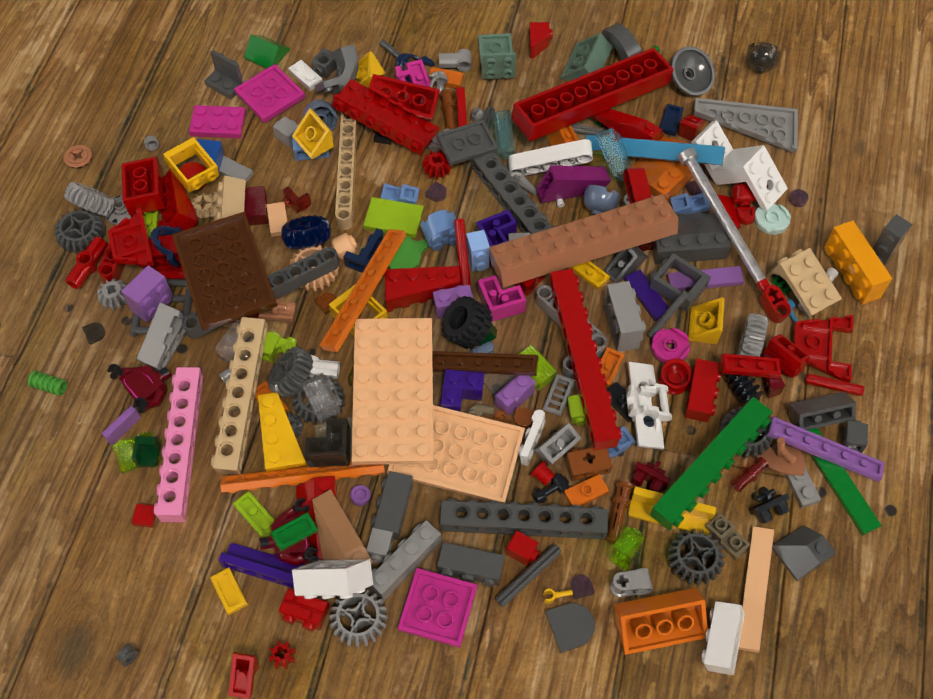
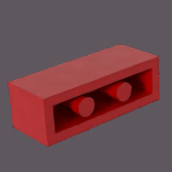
(703, 390)

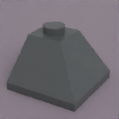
(803, 551)

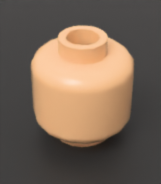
(344, 243)

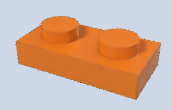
(611, 362)

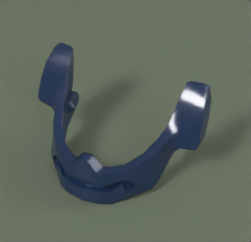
(405, 56)
(165, 230)

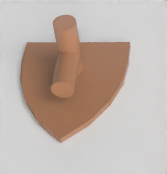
(784, 458)

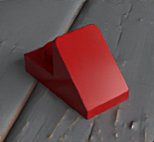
(690, 126)
(242, 675)

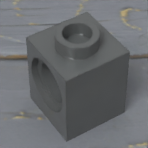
(324, 63)
(855, 435)

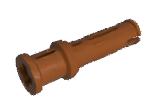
(448, 107)
(621, 503)

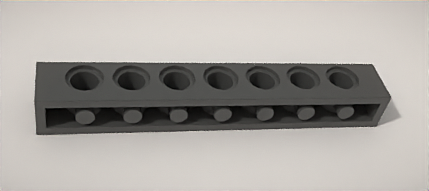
(509, 193)
(533, 527)

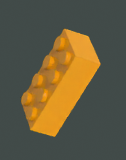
(857, 262)

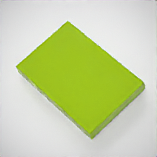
(393, 215)

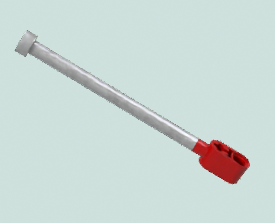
(771, 297)

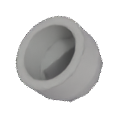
(479, 114)
(151, 143)

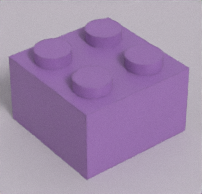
(146, 293)

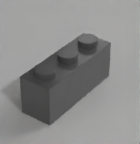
(891, 238)
(822, 411)
(393, 503)
(470, 564)

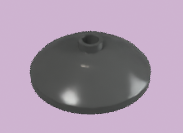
(692, 71)

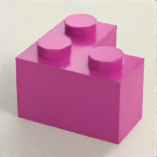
(501, 302)

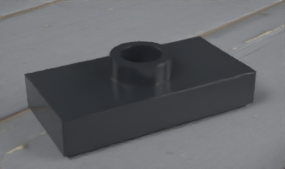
(619, 400)

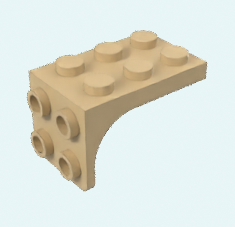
(807, 281)

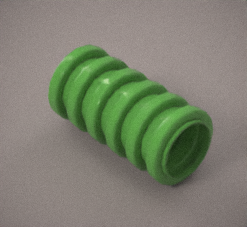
(47, 383)

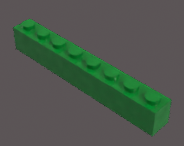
(710, 464)

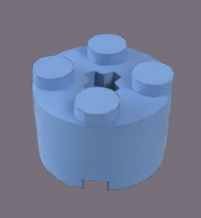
(439, 229)

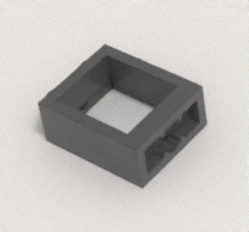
(669, 291)

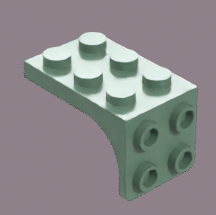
(497, 56)

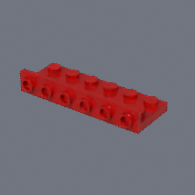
(385, 117)

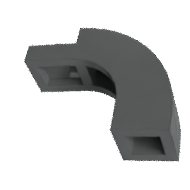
(622, 40)
(347, 68)

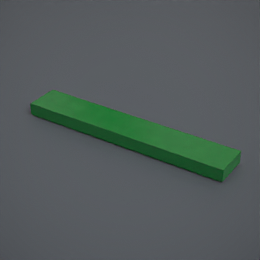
(847, 494)

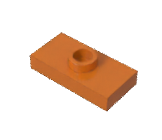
(586, 491)

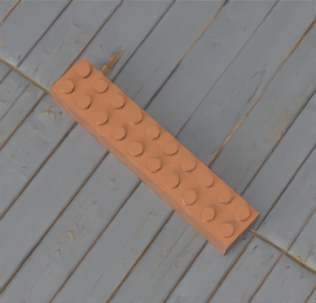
(583, 240)

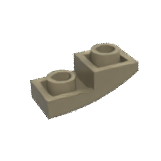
(727, 537)

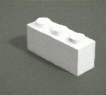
(723, 638)

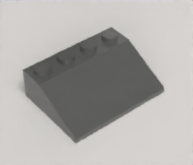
(698, 239)

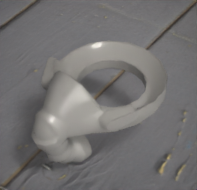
(440, 79)

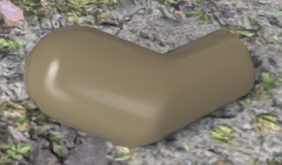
(481, 409)

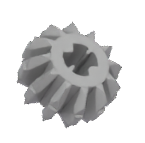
(110, 294)

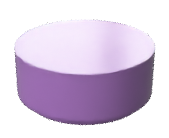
(360, 495)

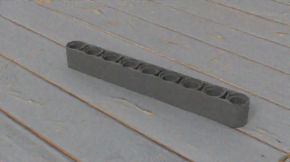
(286, 277)

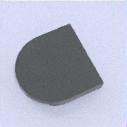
(571, 626)

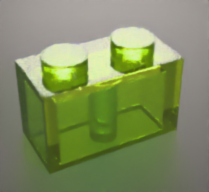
(626, 548)

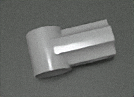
(459, 60)

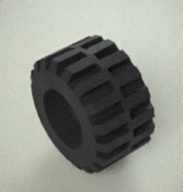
(466, 322)

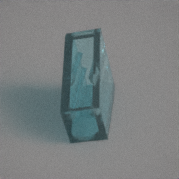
(503, 133)
(614, 152)

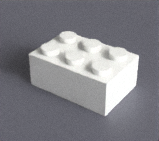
(332, 578)

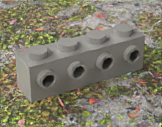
(405, 559)

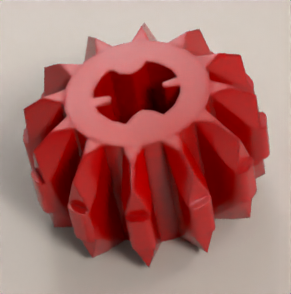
(436, 165)

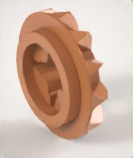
(77, 151)

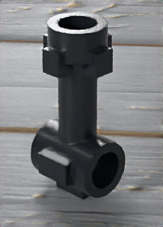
(559, 483)

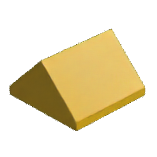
(313, 135)
(707, 321)

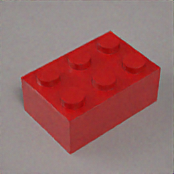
(143, 185)

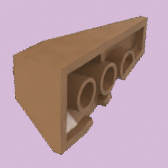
(335, 532)

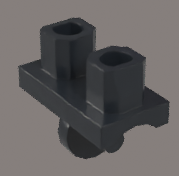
(762, 510)

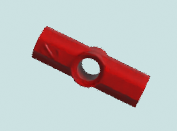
(86, 263)

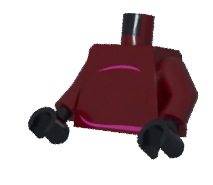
(142, 384)
(298, 553)

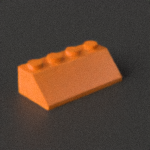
(661, 620)

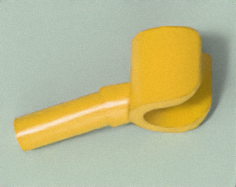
(556, 595)

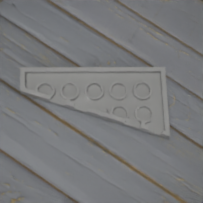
(763, 122)

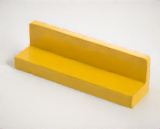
(644, 500)

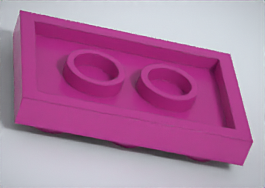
(217, 121)

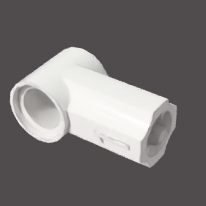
(328, 368)

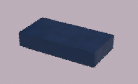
(671, 119)

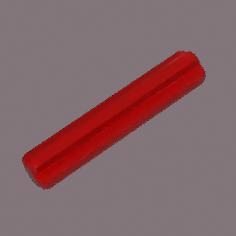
(834, 384)

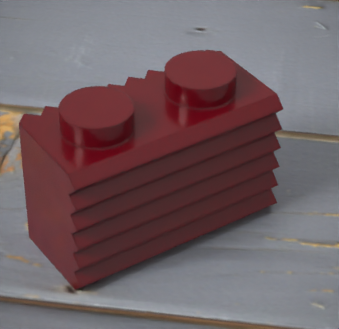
(255, 205)

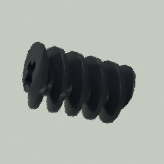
(744, 388)

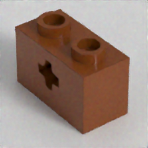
(581, 469)

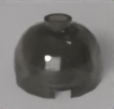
(762, 57)

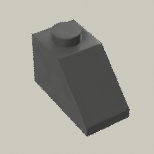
(625, 263)

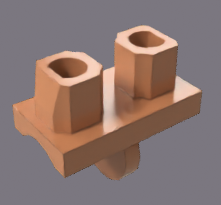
(283, 312)

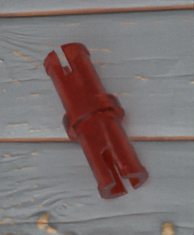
(750, 474)

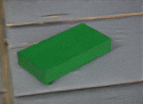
(294, 532)

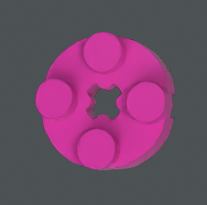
(675, 336)

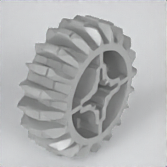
(89, 198)
(753, 335)
(350, 614)

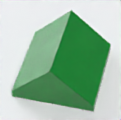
(265, 51)

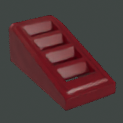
(773, 385)

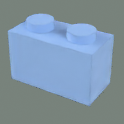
(478, 250)

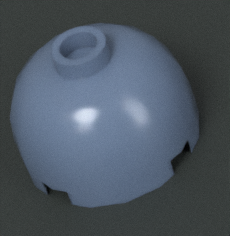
(324, 111)
(599, 200)

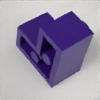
(498, 227)
(460, 386)

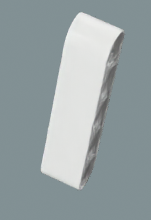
(558, 155)

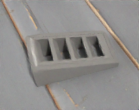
(562, 380)

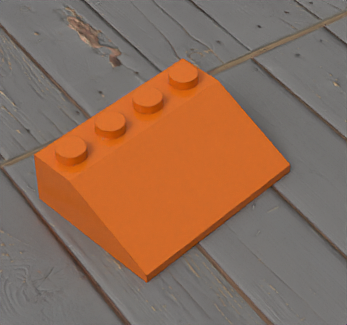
(665, 176)

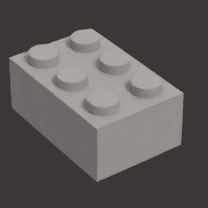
(623, 316)

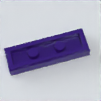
(648, 297)

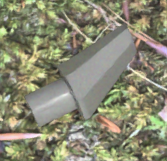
(524, 183)

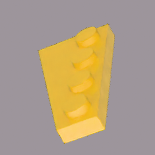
(278, 438)

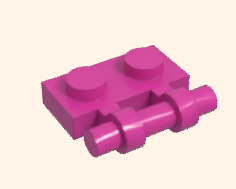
(415, 71)

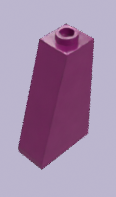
(570, 181)

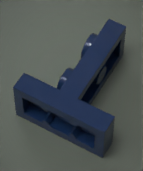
(360, 261)

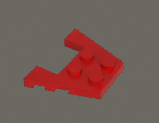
(816, 340)

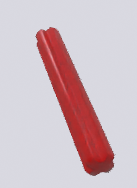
(462, 252)

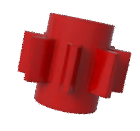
(276, 655)

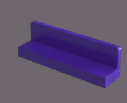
(258, 565)

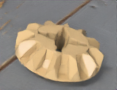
(197, 202)

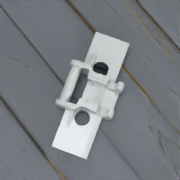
(640, 408)

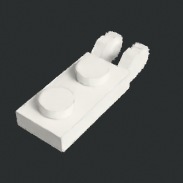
(532, 437)

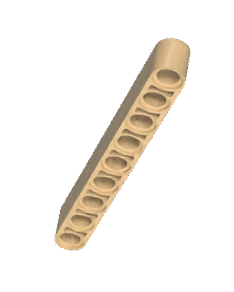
(346, 172)

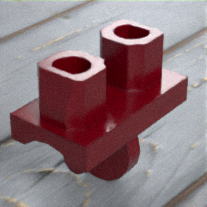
(651, 474)

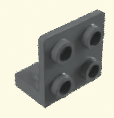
(226, 75)

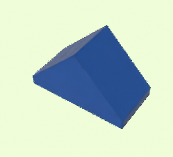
(214, 150)

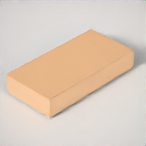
(277, 217)

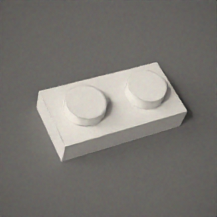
(305, 75)

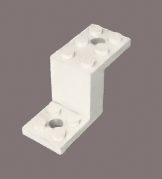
(744, 165)

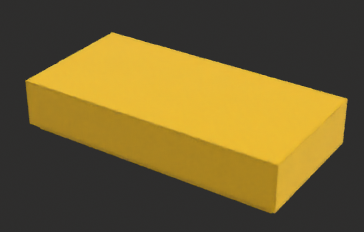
(228, 591)

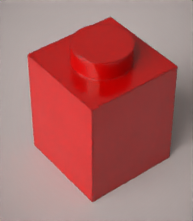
(523, 548)

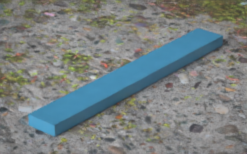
(667, 150)

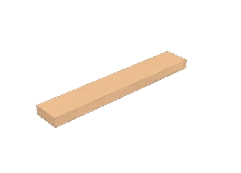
(756, 588)

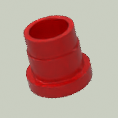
(543, 473)

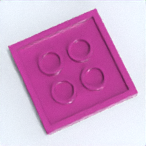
(269, 93)
(438, 607)

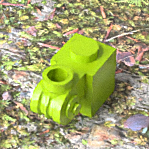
(276, 344)

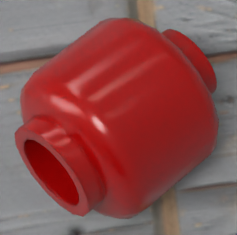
(742, 195)

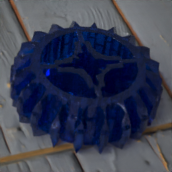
(306, 231)

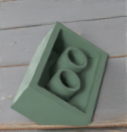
(587, 57)

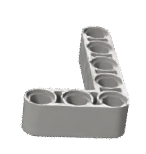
(548, 306)

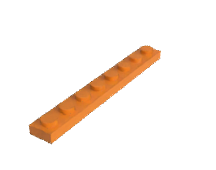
(362, 290)
(294, 476)

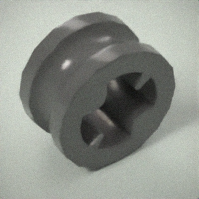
(127, 655)

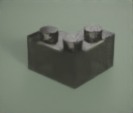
(332, 449)

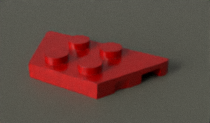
(131, 241)

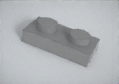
(803, 489)

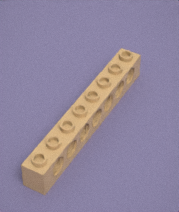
(233, 463)

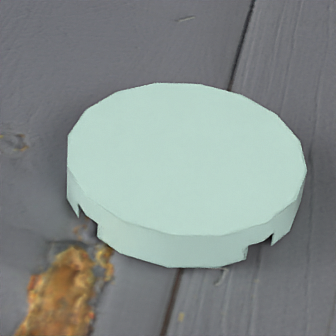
(773, 220)

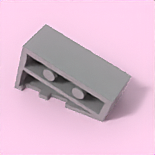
(162, 338)

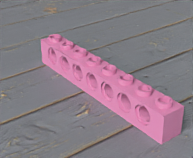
(176, 510)

